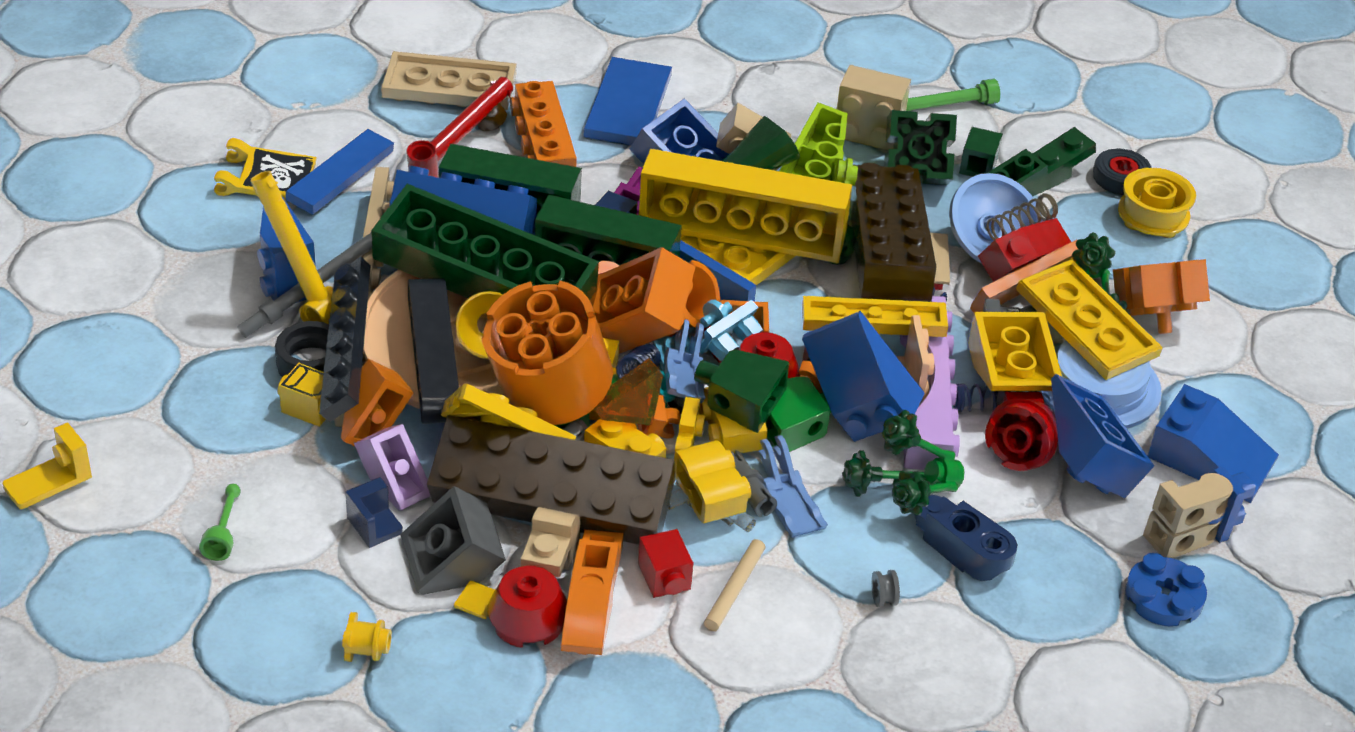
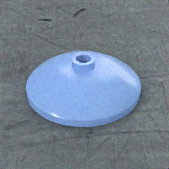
(982, 199)

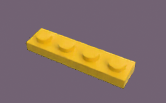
(885, 316)

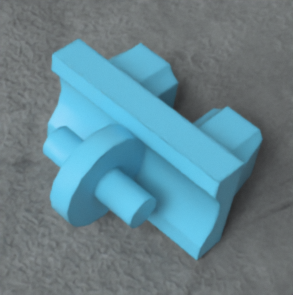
(723, 325)

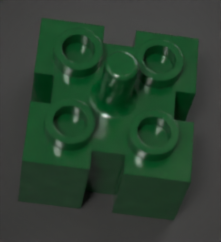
(922, 144)

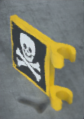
(284, 166)

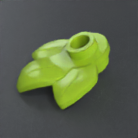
(846, 172)

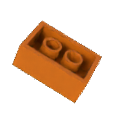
(643, 298)

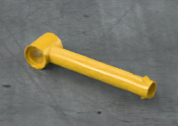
(317, 295)

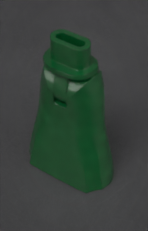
(765, 147)

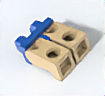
(1197, 512)

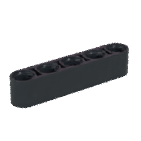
(432, 346)

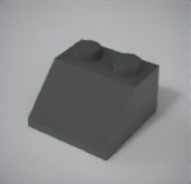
(452, 543)

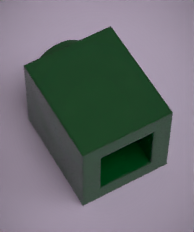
(980, 152)

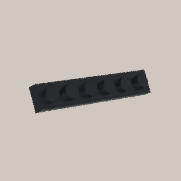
(345, 339)

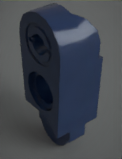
(967, 538)

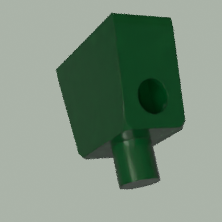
(744, 386)

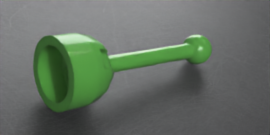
(217, 540)

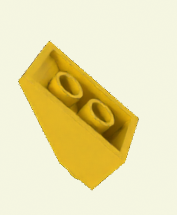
(1013, 351)

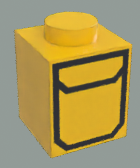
(302, 394)

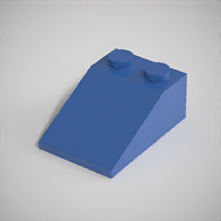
(680, 132)
(276, 268)
(860, 375)
(1204, 435)
(1096, 440)

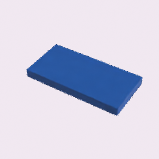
(627, 100)

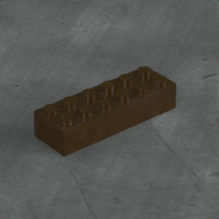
(892, 234)
(530, 470)

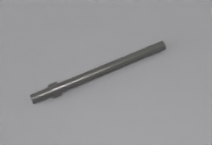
(272, 310)

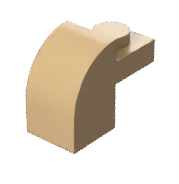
(552, 540)

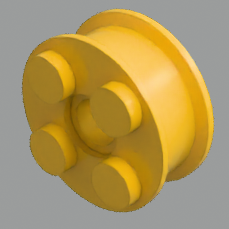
(1156, 202)

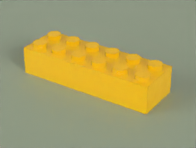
(746, 205)

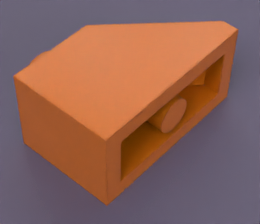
(380, 402)

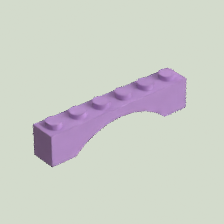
(935, 415)

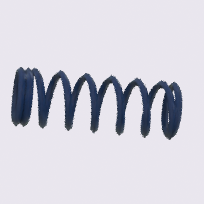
(636, 357)
(960, 397)

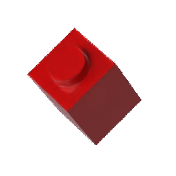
(665, 563)

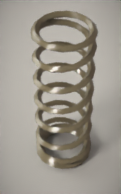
(1039, 207)

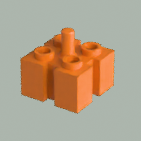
(1162, 289)

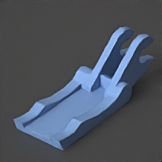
(682, 366)
(794, 505)

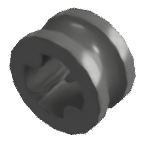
(885, 588)

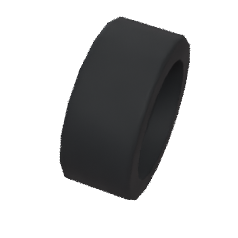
(297, 337)

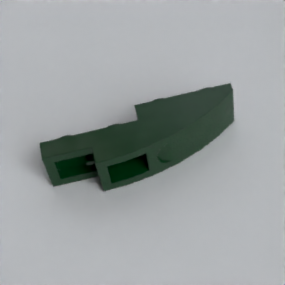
(1049, 164)

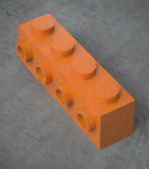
(542, 123)

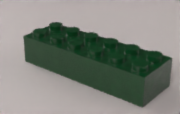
(471, 250)

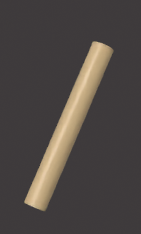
(734, 585)

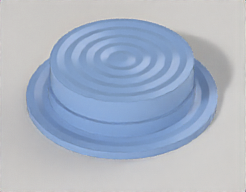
(1131, 394)

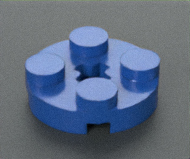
(1159, 572)

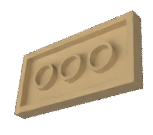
(442, 78)

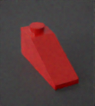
(1022, 247)

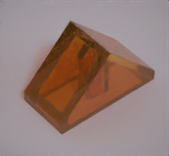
(633, 396)

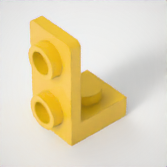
(55, 475)

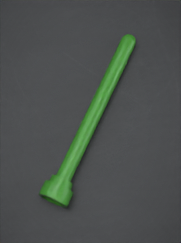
(987, 92)

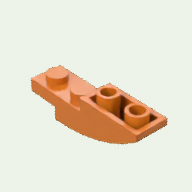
(591, 592)

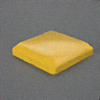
(475, 599)

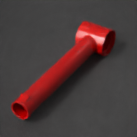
(427, 154)

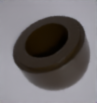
(494, 119)

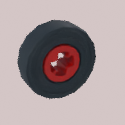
(1114, 166)

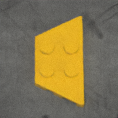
(495, 409)

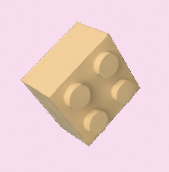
(868, 100)

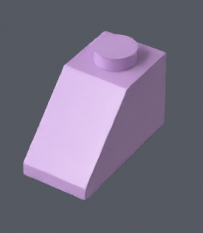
(393, 458)

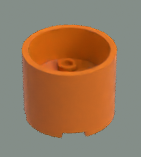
(548, 351)

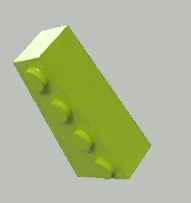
(820, 144)

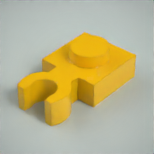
(690, 424)

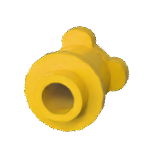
(365, 638)

